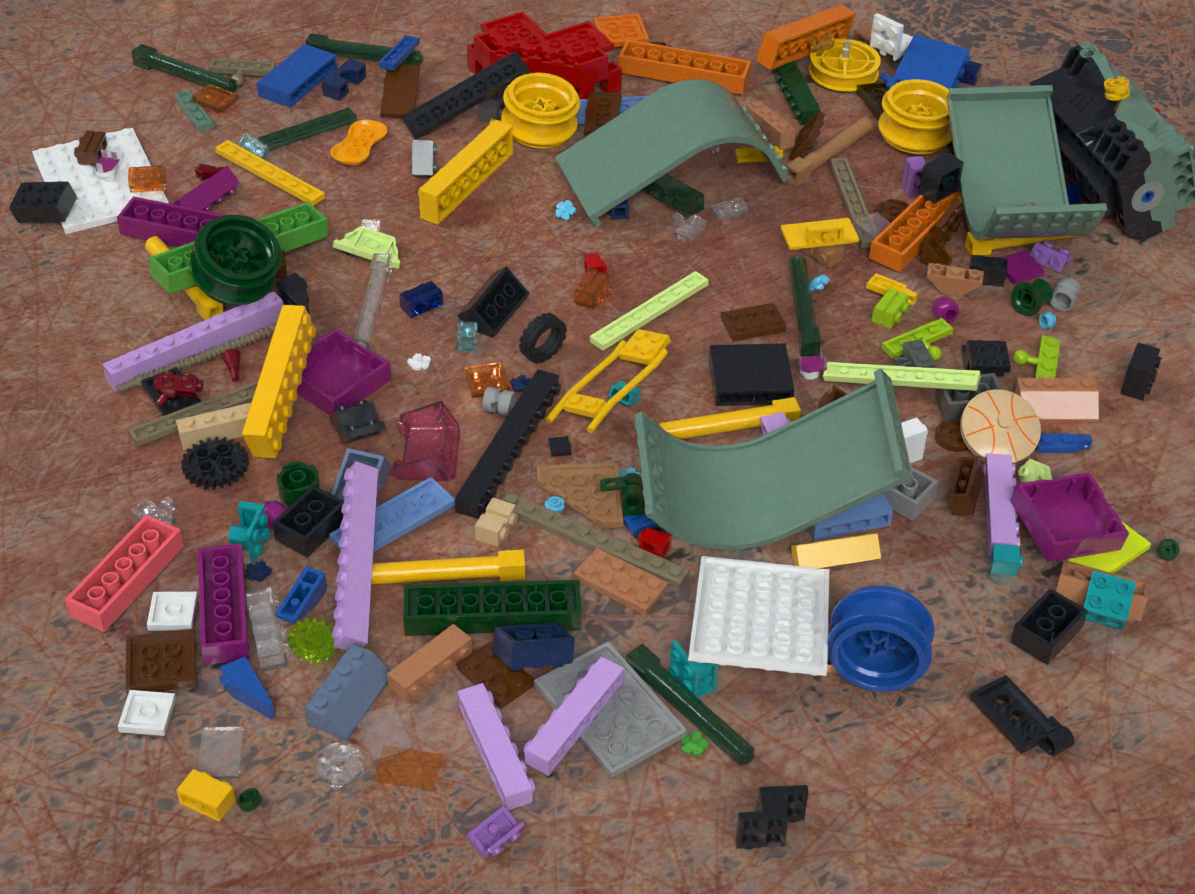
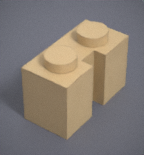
(496, 522)

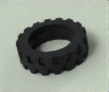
(535, 330)

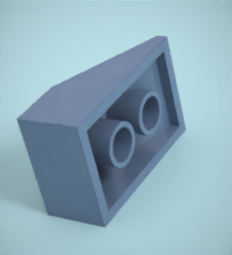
(366, 458)

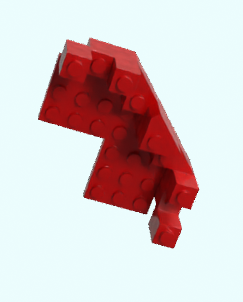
(569, 53)

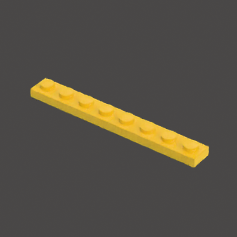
(270, 173)

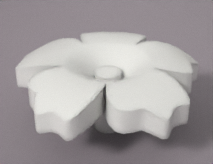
(419, 362)

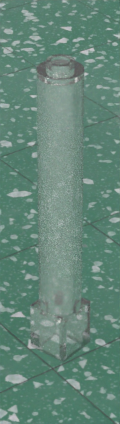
(380, 274)

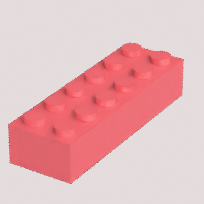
(124, 573)

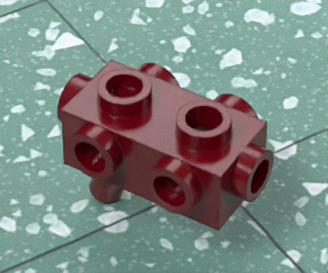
(172, 385)

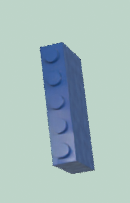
(297, 75)

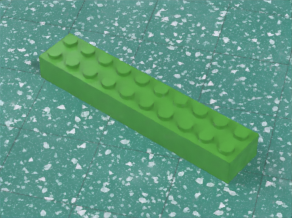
(291, 228)

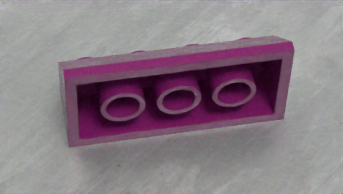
(210, 191)

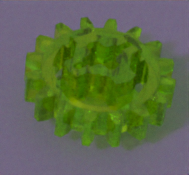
(312, 640)

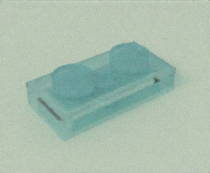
(254, 145)

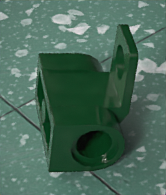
(632, 489)

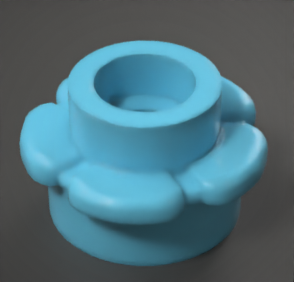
(1047, 320)
(555, 503)

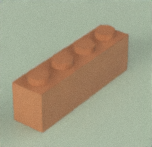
(772, 125)
(429, 663)

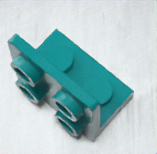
(1109, 600)
(696, 677)

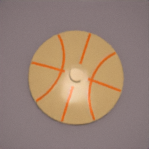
(1000, 425)

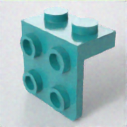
(254, 515)

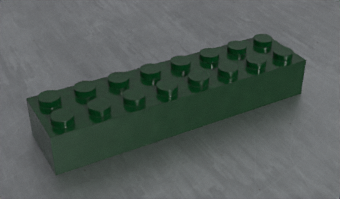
(488, 605)

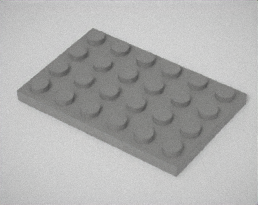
(629, 725)

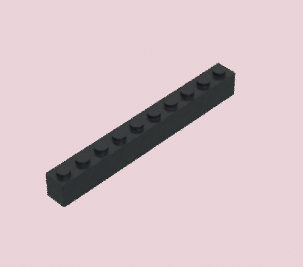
(507, 444)

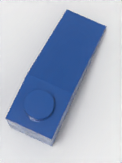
(303, 595)
(245, 686)

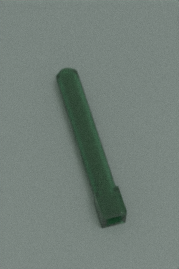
(358, 50)
(148, 58)
(809, 334)
(648, 667)

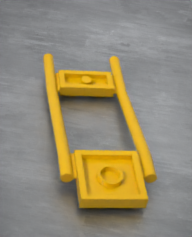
(642, 348)

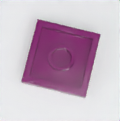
(1022, 267)

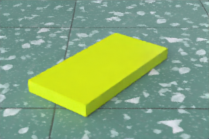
(1115, 560)

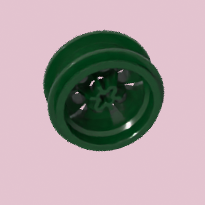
(251, 242)

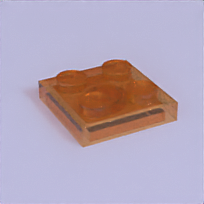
(215, 98)
(486, 375)

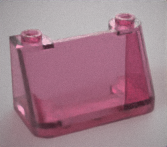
(430, 444)

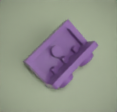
(1049, 256)
(494, 831)

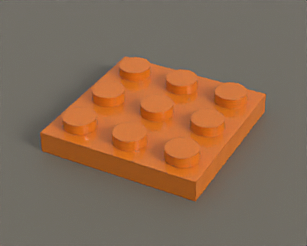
(621, 28)

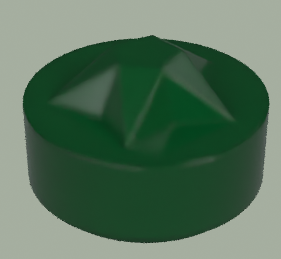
(1167, 549)
(249, 800)

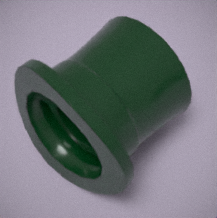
(1029, 297)

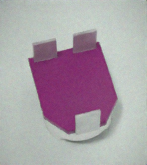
(106, 166)
(811, 366)

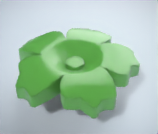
(694, 744)

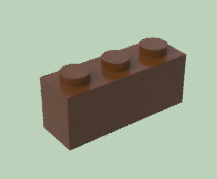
(966, 485)

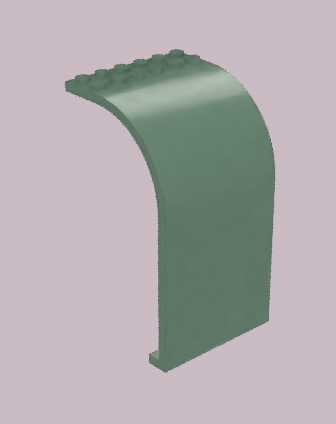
(656, 139)
(1013, 160)
(779, 481)

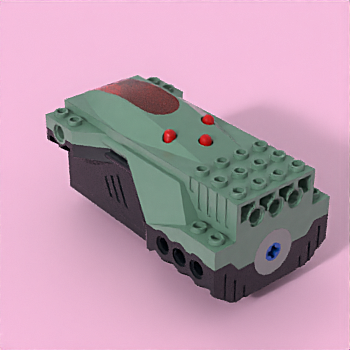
(1119, 148)

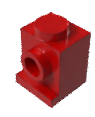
(594, 262)
(655, 542)

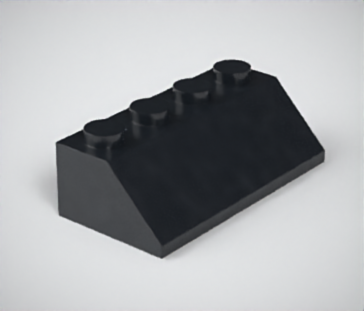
(494, 302)

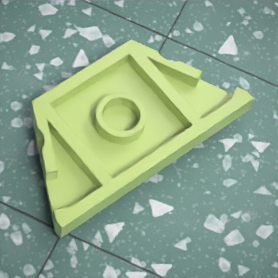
(366, 242)

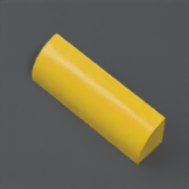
(837, 551)

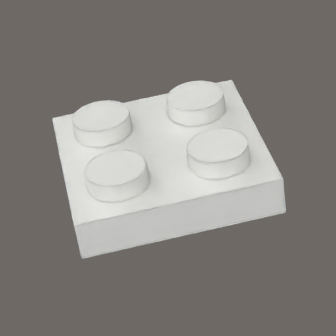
(172, 611)
(147, 712)

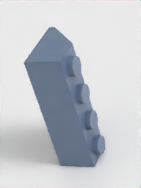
(347, 693)

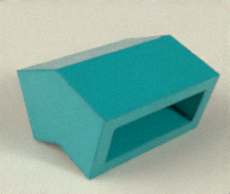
(630, 399)
(238, 535)

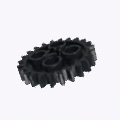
(215, 463)

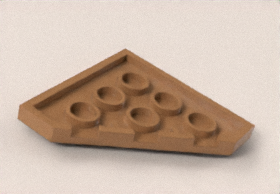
(581, 490)

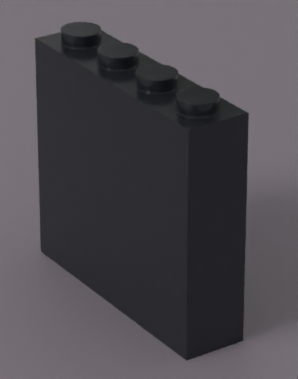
(750, 374)

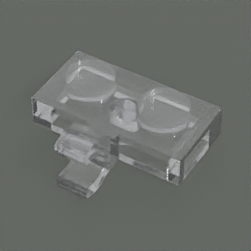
(688, 229)
(161, 511)

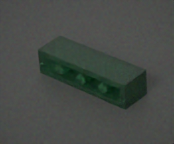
(676, 195)

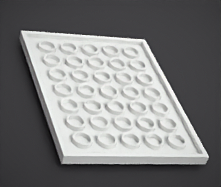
(98, 198)
(761, 616)

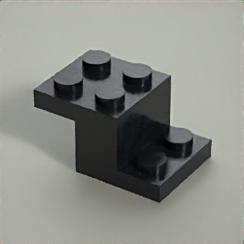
(986, 357)
(357, 422)
(769, 823)

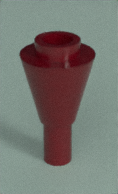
(206, 171)
(232, 360)

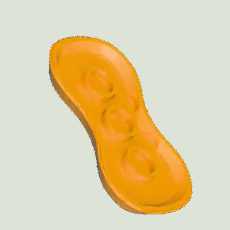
(357, 144)

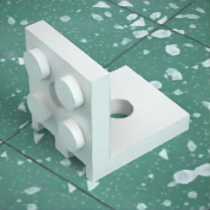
(891, 42)

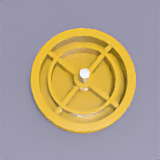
(845, 65)

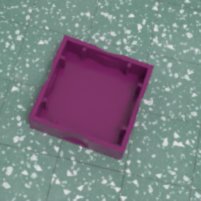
(341, 372)
(1069, 517)

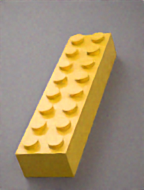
(465, 172)
(279, 382)

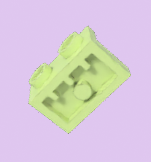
(1034, 471)

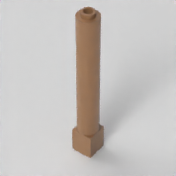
(801, 168)

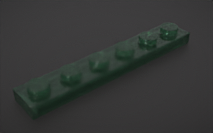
(309, 128)

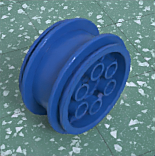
(880, 638)

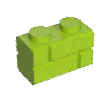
(891, 308)

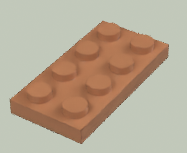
(620, 581)

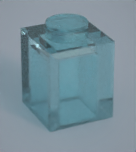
(467, 336)

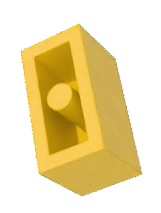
(206, 795)

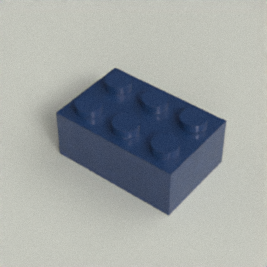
(533, 645)

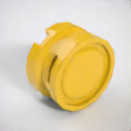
(1116, 88)

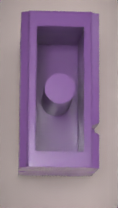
(912, 176)

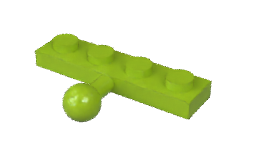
(928, 333)
(1047, 357)

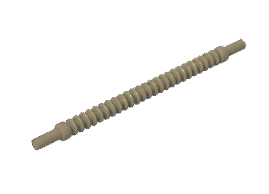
(202, 356)

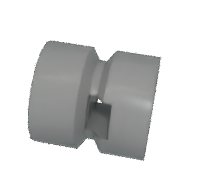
(1065, 294)
(499, 401)

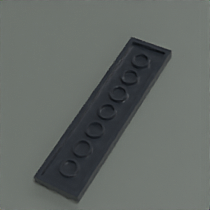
(464, 95)

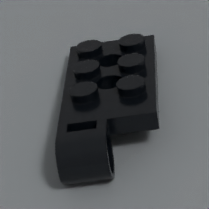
(1026, 733)

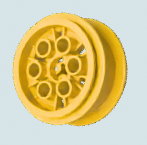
(541, 110)
(916, 117)

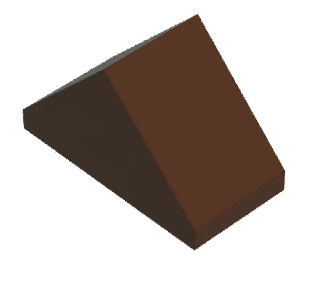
(934, 252)

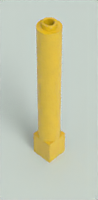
(985, 246)
(204, 304)
(730, 420)
(508, 566)

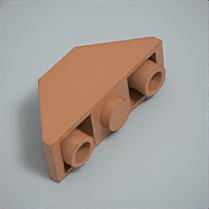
(954, 280)

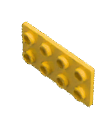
(819, 233)

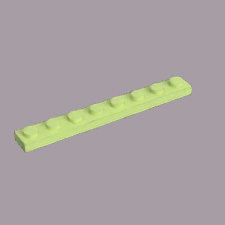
(648, 310)
(904, 376)

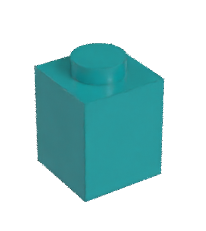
(1005, 560)

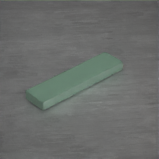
(193, 111)

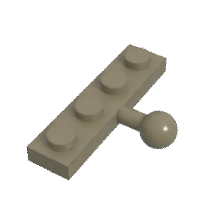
(241, 67)

